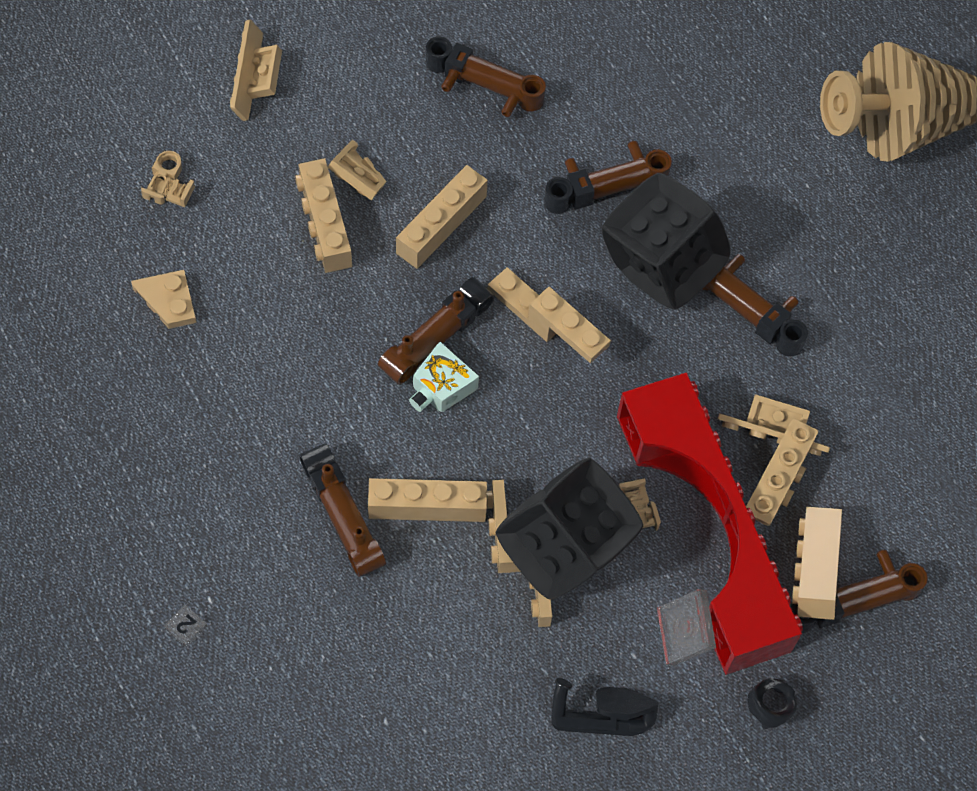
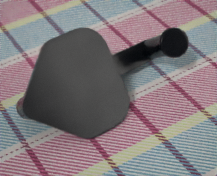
(616, 711)

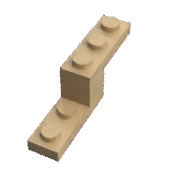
(549, 315)
(496, 500)

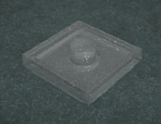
(686, 627)

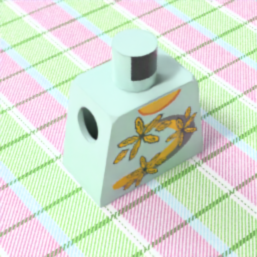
(442, 380)

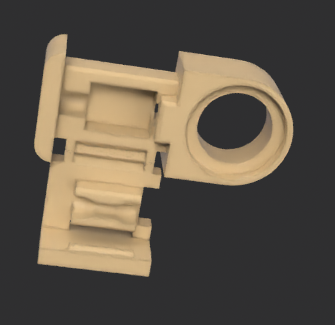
(170, 186)
(640, 500)

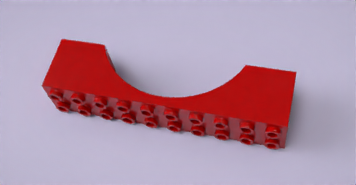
(673, 434)

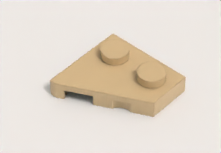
(357, 171)
(168, 297)

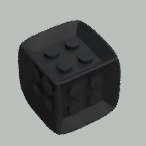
(666, 240)
(569, 529)

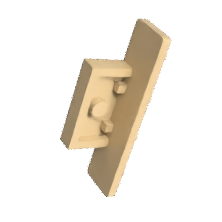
(255, 72)
(771, 418)
(781, 472)

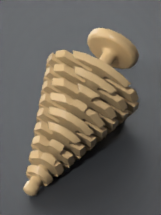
(899, 101)

